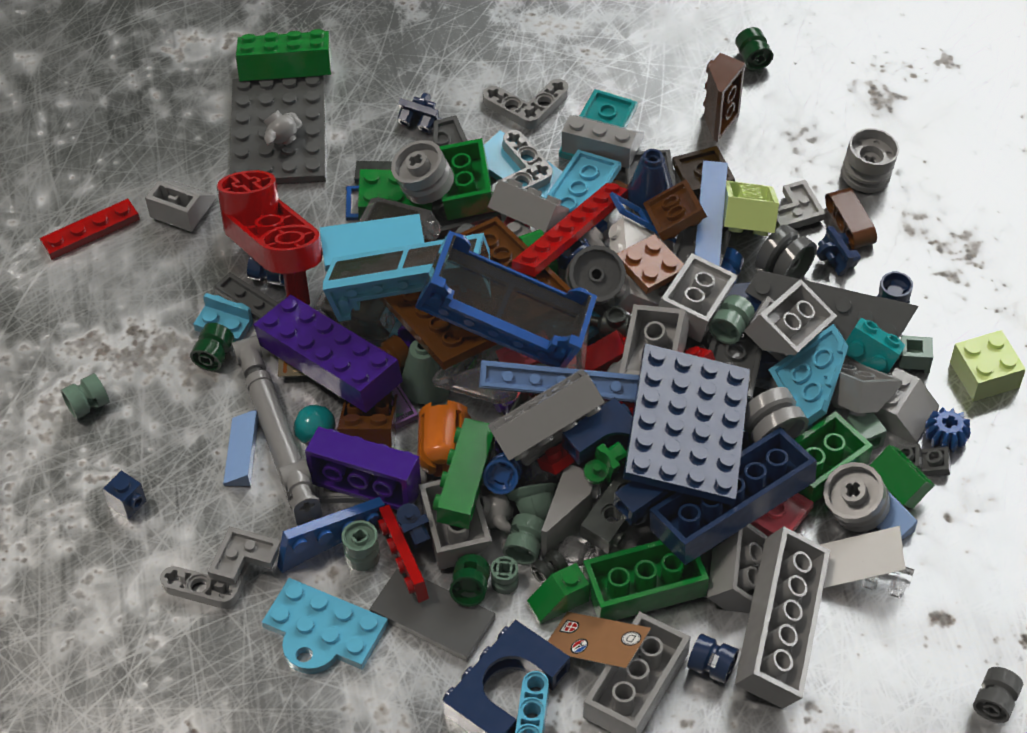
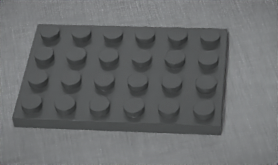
(257, 100)

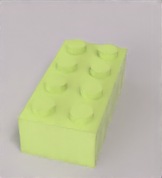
(750, 208)

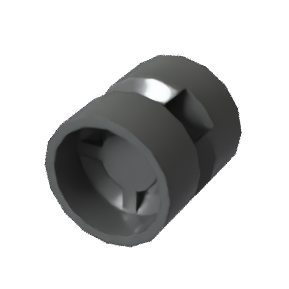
(998, 694)

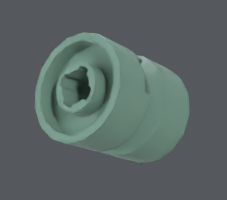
(731, 319)
(85, 396)
(524, 539)
(360, 545)

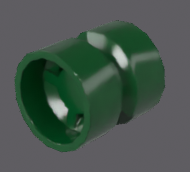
(754, 48)
(212, 346)
(470, 580)

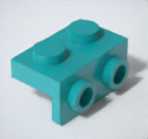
(873, 346)

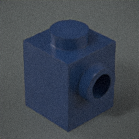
(124, 494)

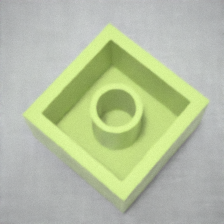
(987, 365)

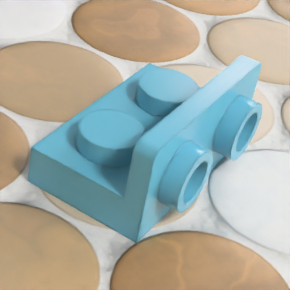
(232, 315)

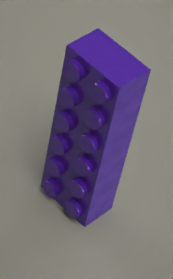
(328, 353)

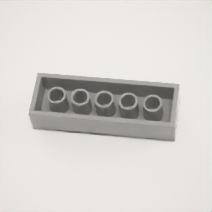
(783, 618)

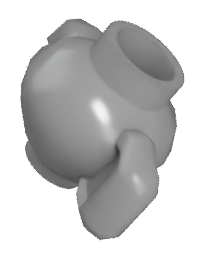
(281, 128)
(496, 509)

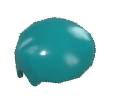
(309, 419)

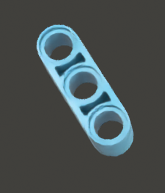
(533, 703)

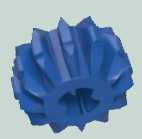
(947, 429)

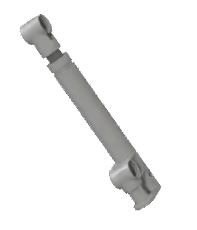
(285, 454)

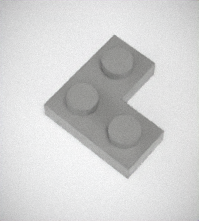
(802, 206)
(242, 547)

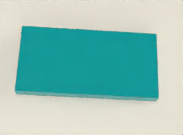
(607, 109)

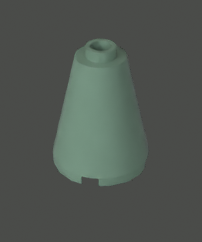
(418, 377)

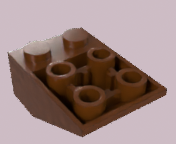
(372, 426)

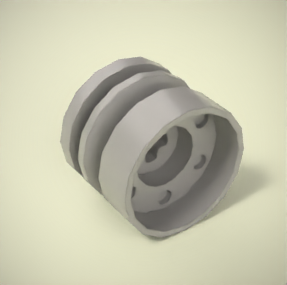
(870, 160)

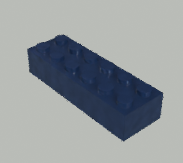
(768, 476)

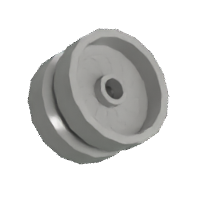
(422, 172)
(774, 410)
(857, 496)

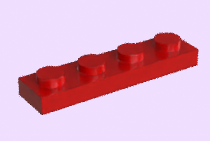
(89, 229)
(405, 561)

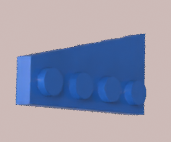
(321, 534)

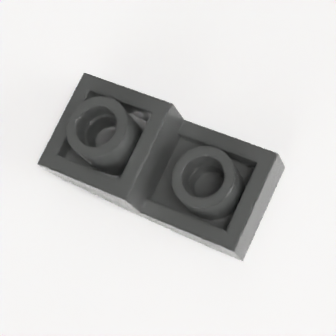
(930, 461)

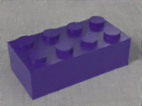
(363, 468)

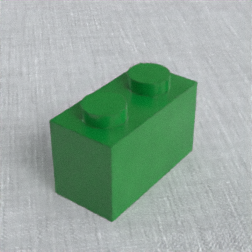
(902, 476)

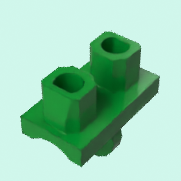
(605, 464)

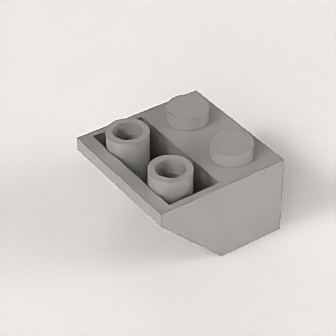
(178, 204)

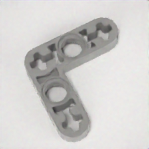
(526, 110)
(528, 168)
(207, 596)

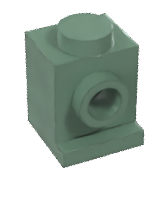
(916, 353)

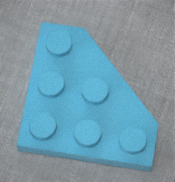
(813, 372)

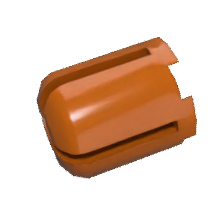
(436, 434)

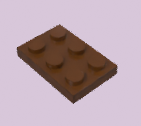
(674, 210)

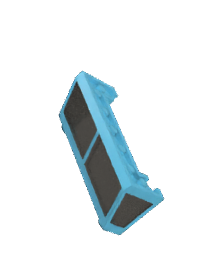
(384, 273)

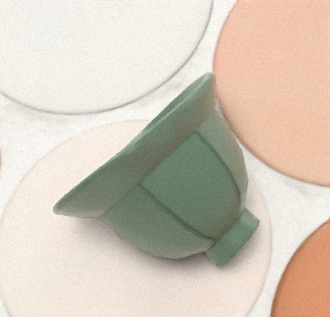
(534, 498)

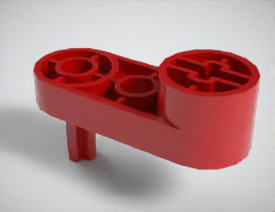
(269, 228)

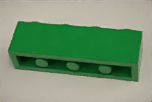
(465, 475)

